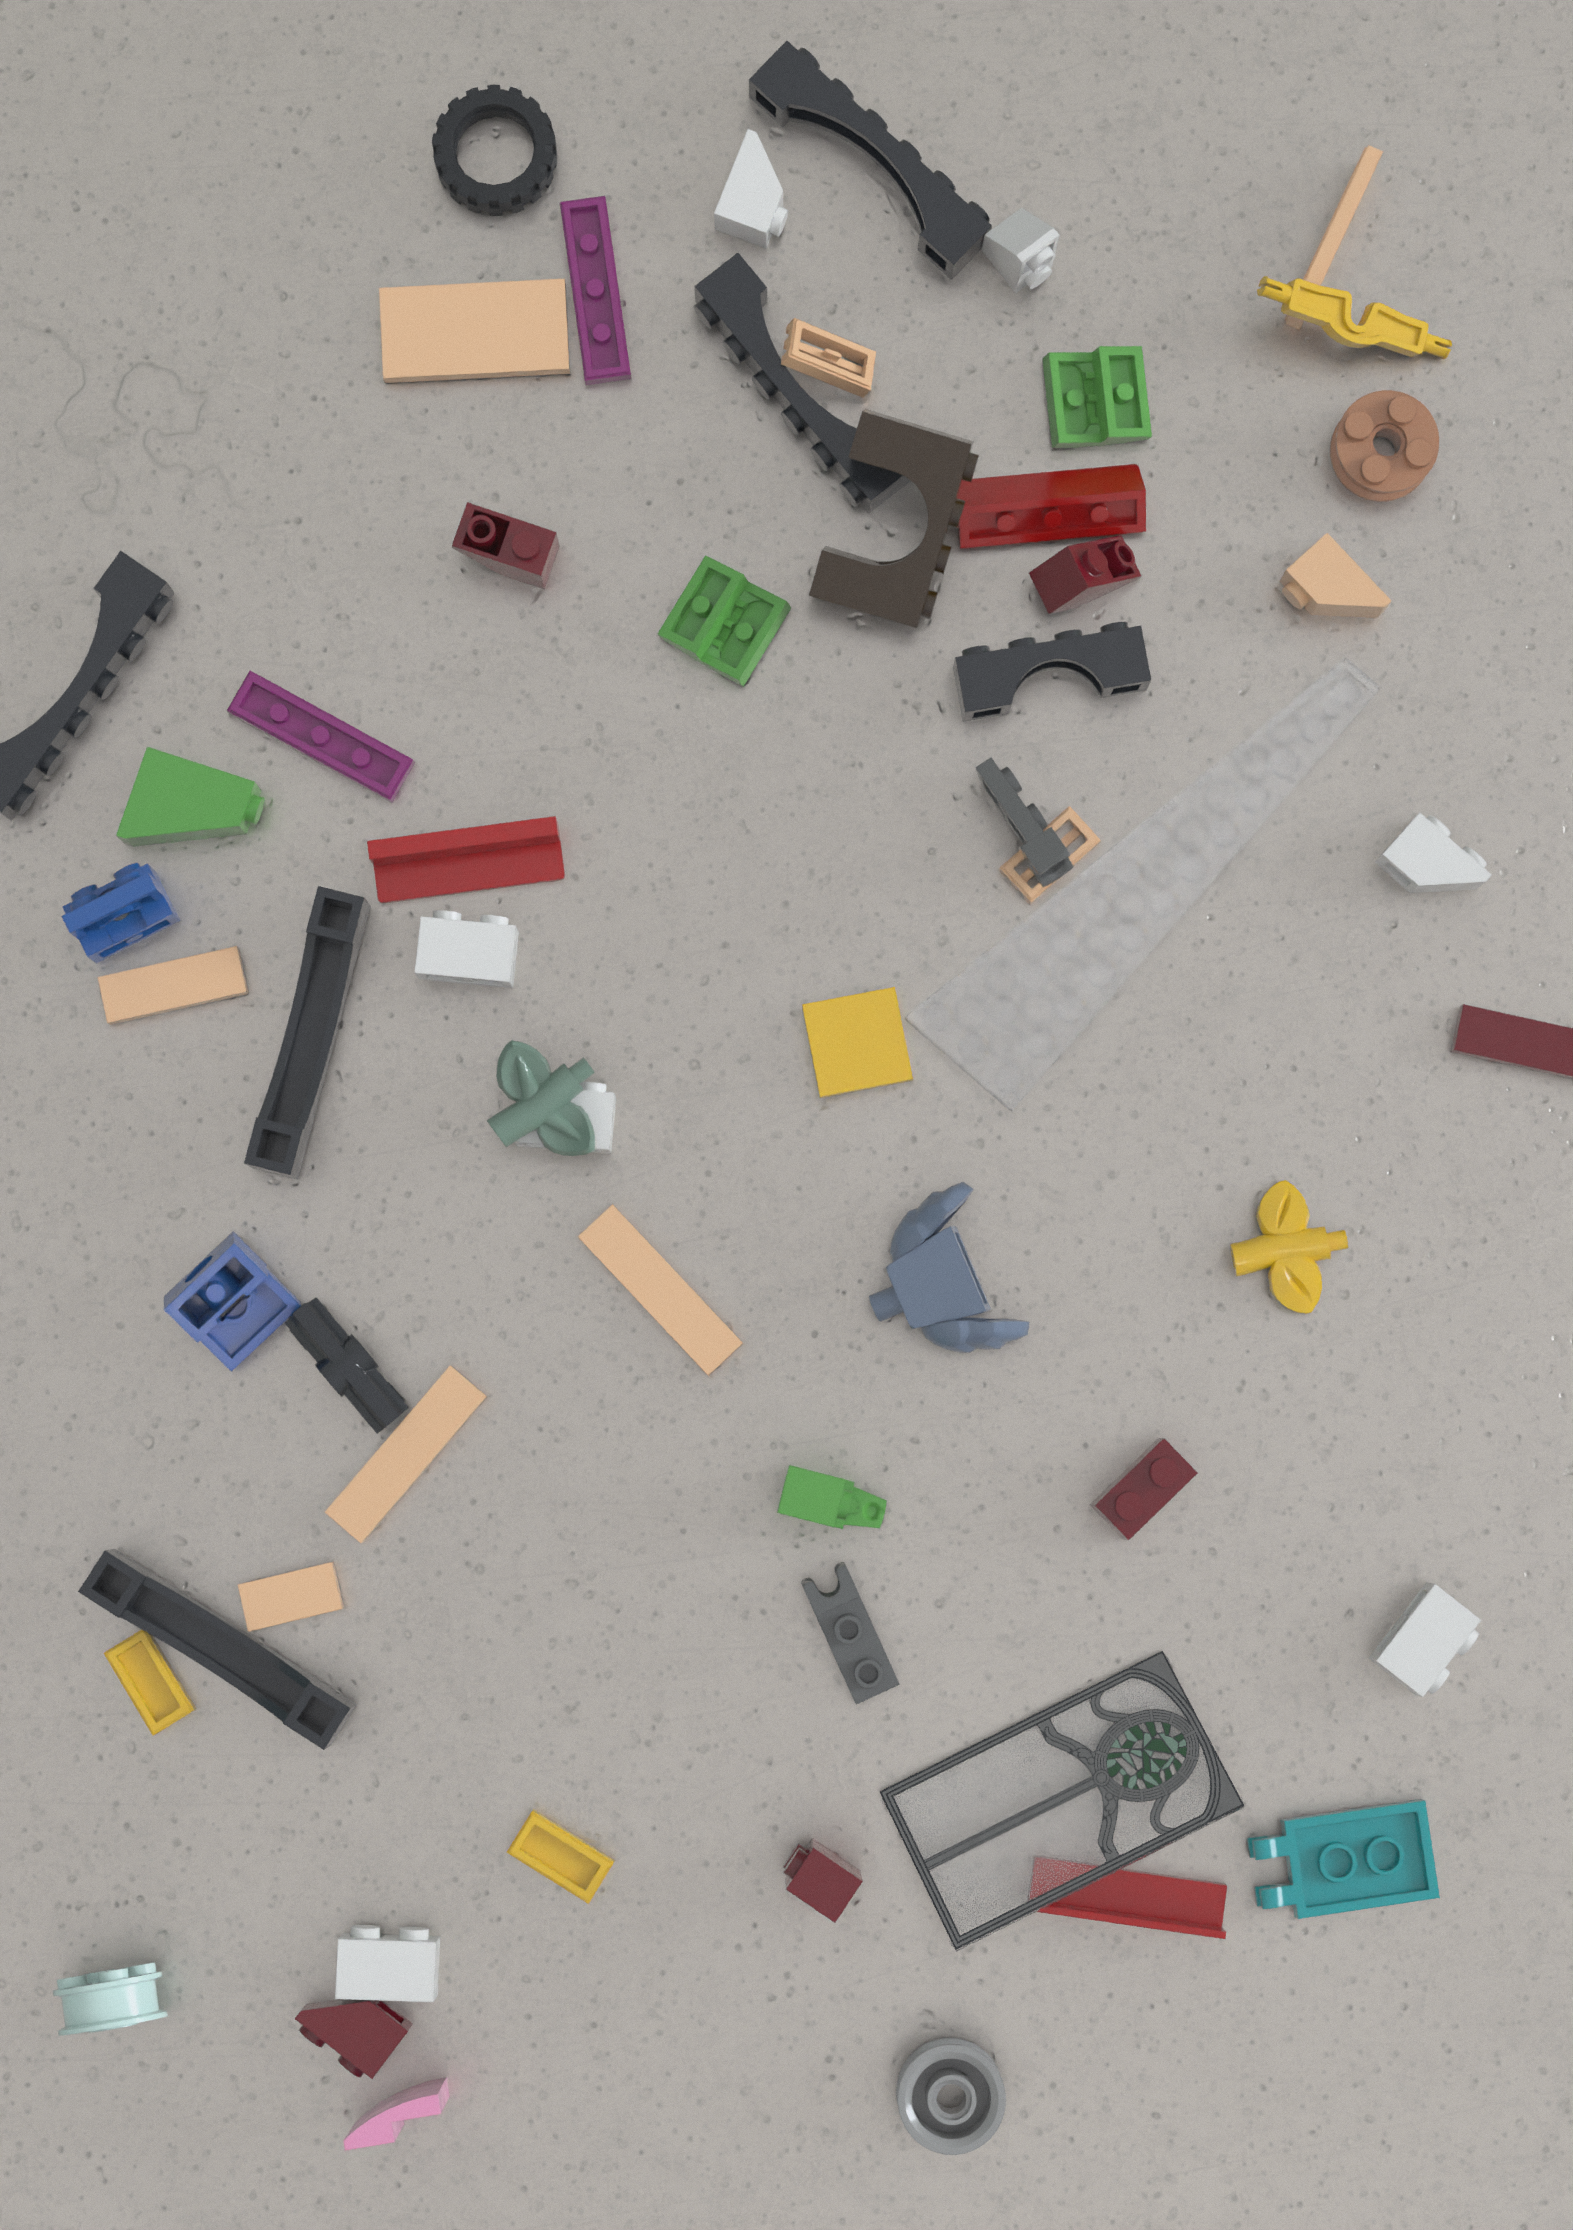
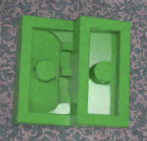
(1097, 397)
(724, 620)

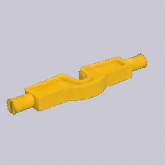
(1332, 312)

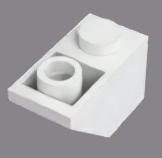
(1022, 249)
(1430, 861)

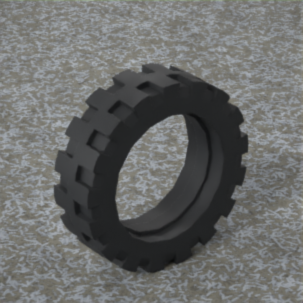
(484, 105)

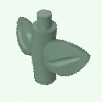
(542, 1101)

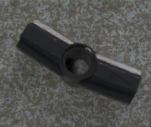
(346, 1365)

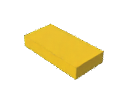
(150, 1681)
(560, 1856)

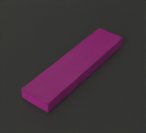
(595, 290)
(320, 736)

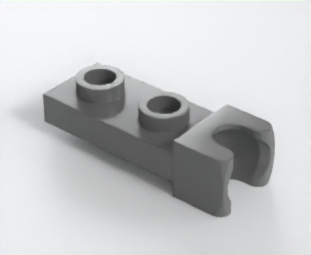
(1041, 850)
(851, 1637)

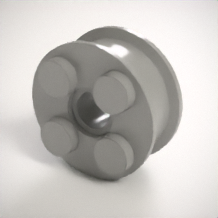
(956, 2128)

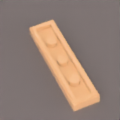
(1340, 221)
(660, 1290)
(406, 1454)

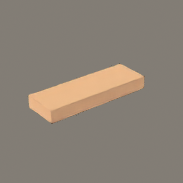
(173, 985)

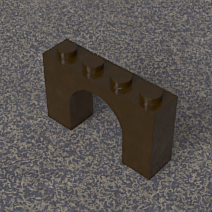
(902, 586)

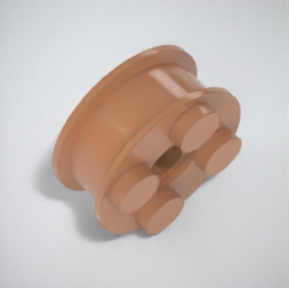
(1388, 416)

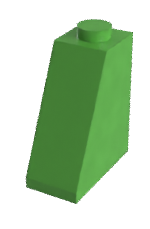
(186, 802)

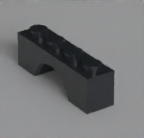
(1109, 660)

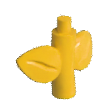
(1287, 1248)

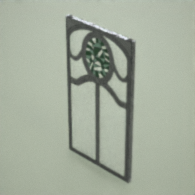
(1060, 1800)

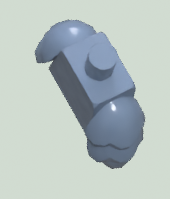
(938, 1282)

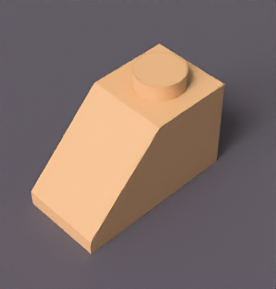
(1332, 584)

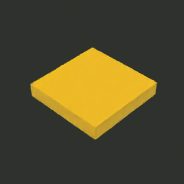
(857, 1042)

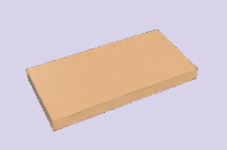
(474, 330)

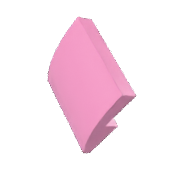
(386, 2119)

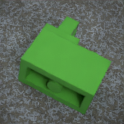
(829, 1500)

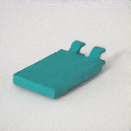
(1350, 1860)

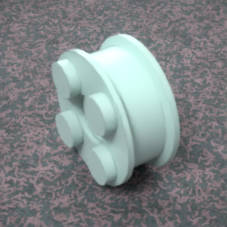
(109, 1999)

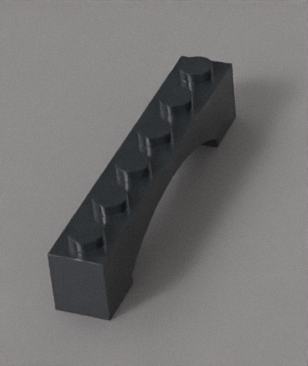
(797, 91)
(734, 303)
(128, 607)
(319, 999)
(219, 1646)

